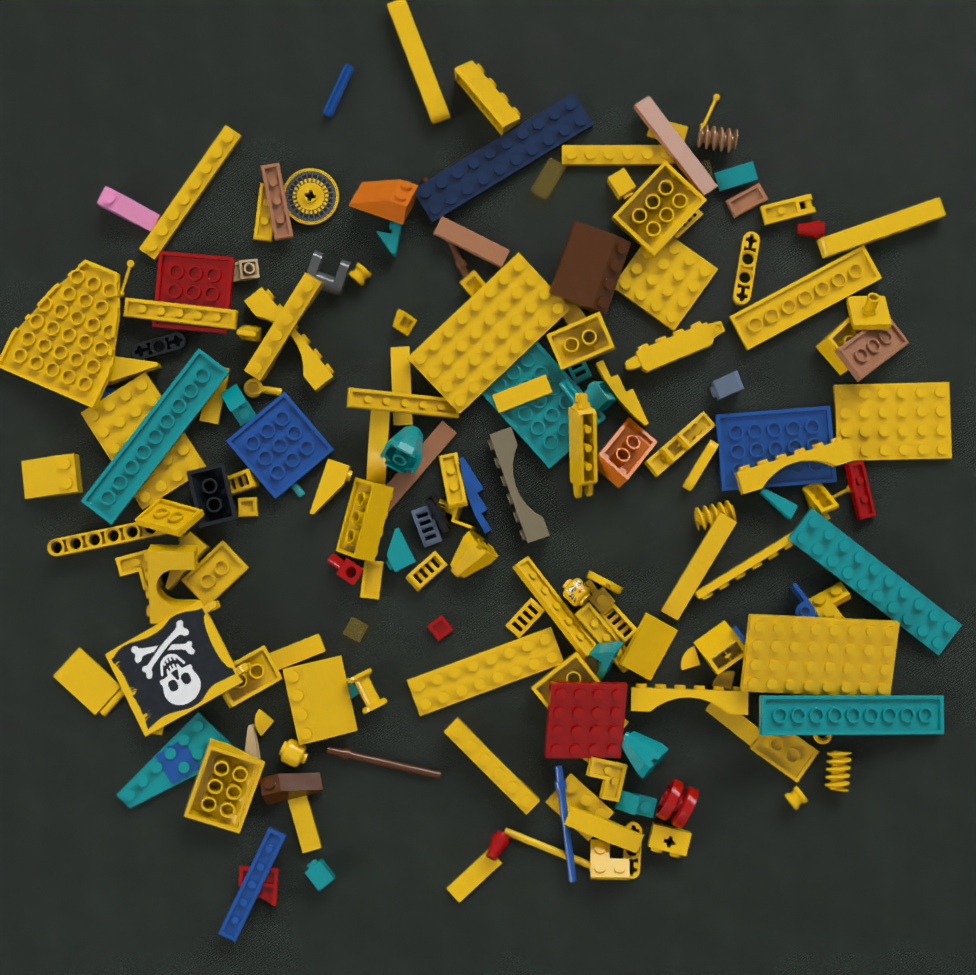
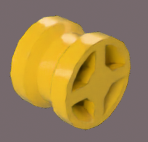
(360, 274)
(796, 798)

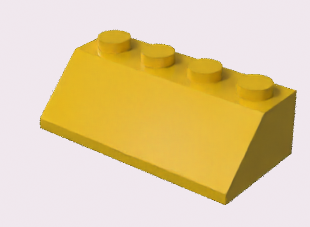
(486, 97)
(364, 519)

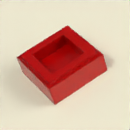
(440, 628)

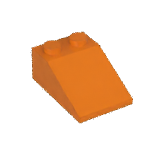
(386, 199)
(624, 452)

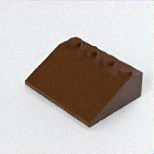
(590, 267)

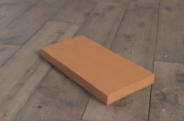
(870, 350)

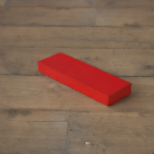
(860, 490)

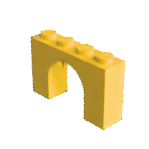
(160, 560)

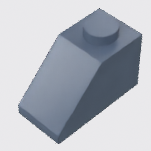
(726, 385)

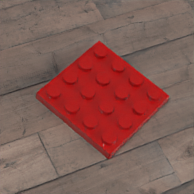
(194, 281)
(585, 719)

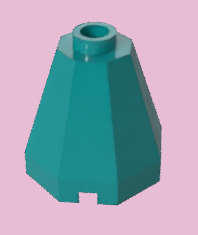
(404, 450)
(643, 752)

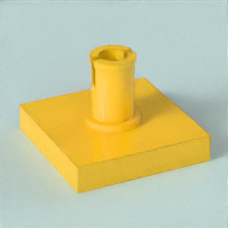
(868, 312)

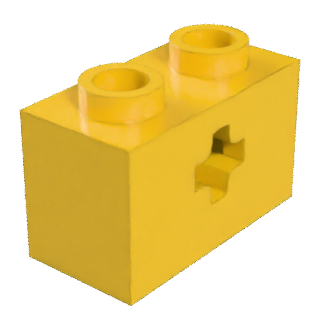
(680, 837)

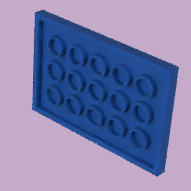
(766, 434)

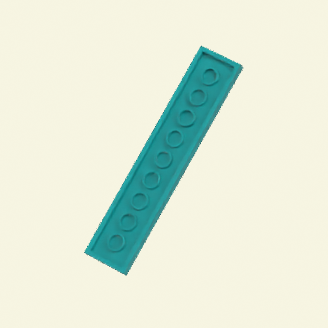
(155, 436)
(874, 581)
(851, 714)

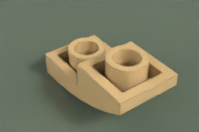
(246, 270)

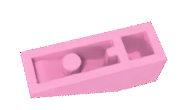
(128, 209)

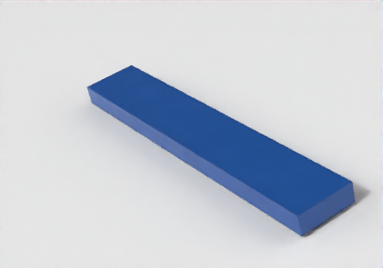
(252, 884)

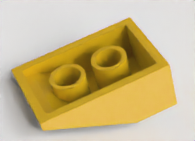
(581, 341)
(833, 341)
(52, 476)
(262, 675)

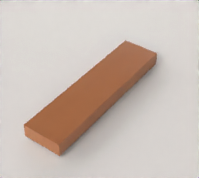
(277, 201)
(471, 242)

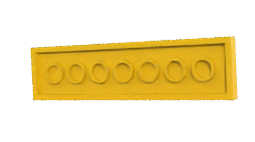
(805, 297)
(485, 671)

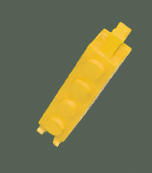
(675, 347)
(582, 445)

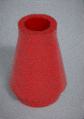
(812, 229)
(497, 845)

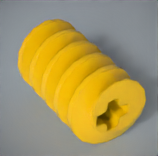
(708, 516)
(838, 769)

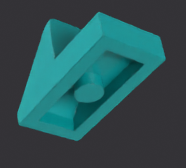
(392, 240)
(238, 404)
(606, 655)
(636, 804)

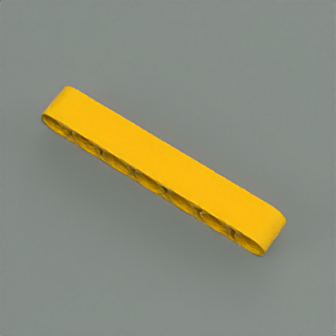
(418, 61)
(881, 228)
(105, 539)

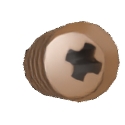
(717, 138)

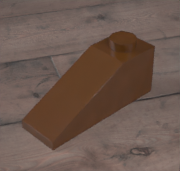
(290, 786)

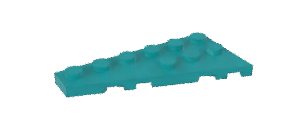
(153, 779)

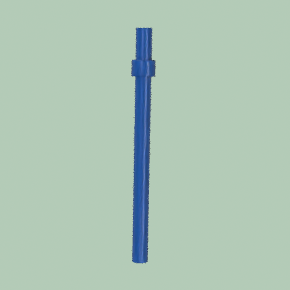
(560, 786)

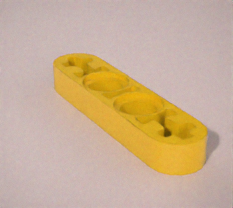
(746, 268)

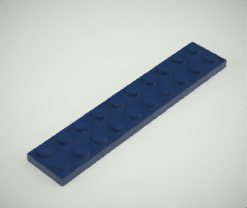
(503, 157)

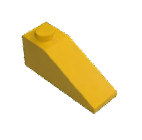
(129, 368)
(331, 483)
(186, 539)

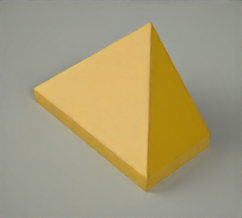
(819, 498)

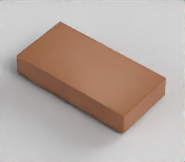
(746, 200)

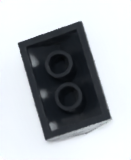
(212, 494)

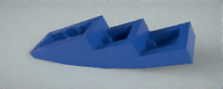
(472, 488)

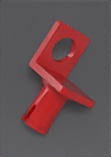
(345, 568)

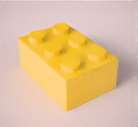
(570, 670)

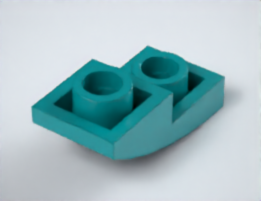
(736, 176)

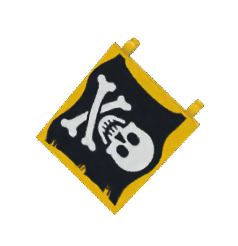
(175, 667)

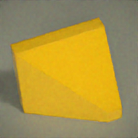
(404, 322)

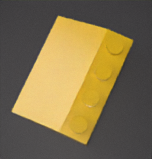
(658, 208)
(320, 700)
(224, 786)

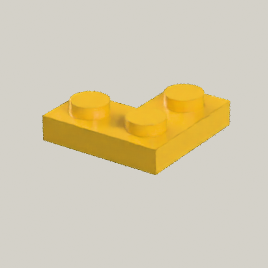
(132, 564)
(828, 600)
(613, 777)
(604, 867)

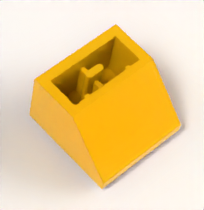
(720, 647)

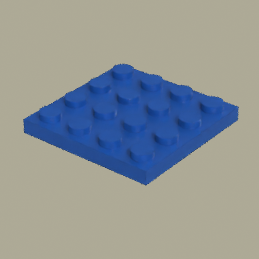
(280, 445)

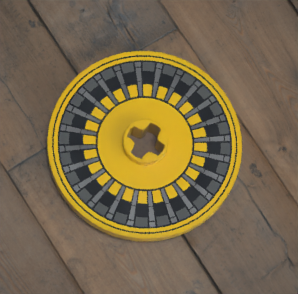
(323, 188)

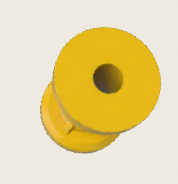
(367, 690)

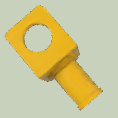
(456, 512)

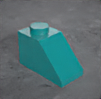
(399, 553)

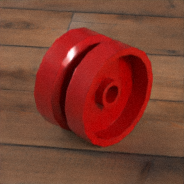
(677, 803)

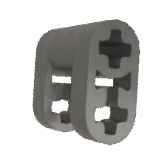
(332, 284)

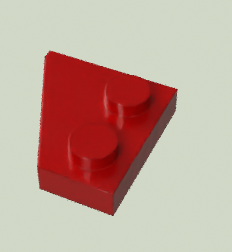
(270, 887)

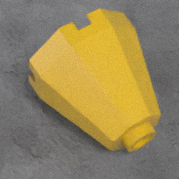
(472, 555)

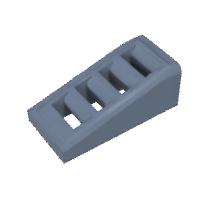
(417, 521)

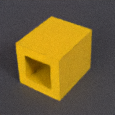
(621, 184)

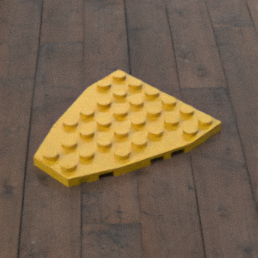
(70, 336)

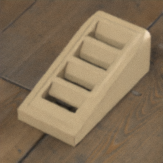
(252, 744)

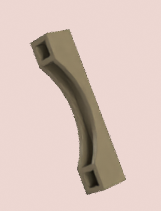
(532, 523)

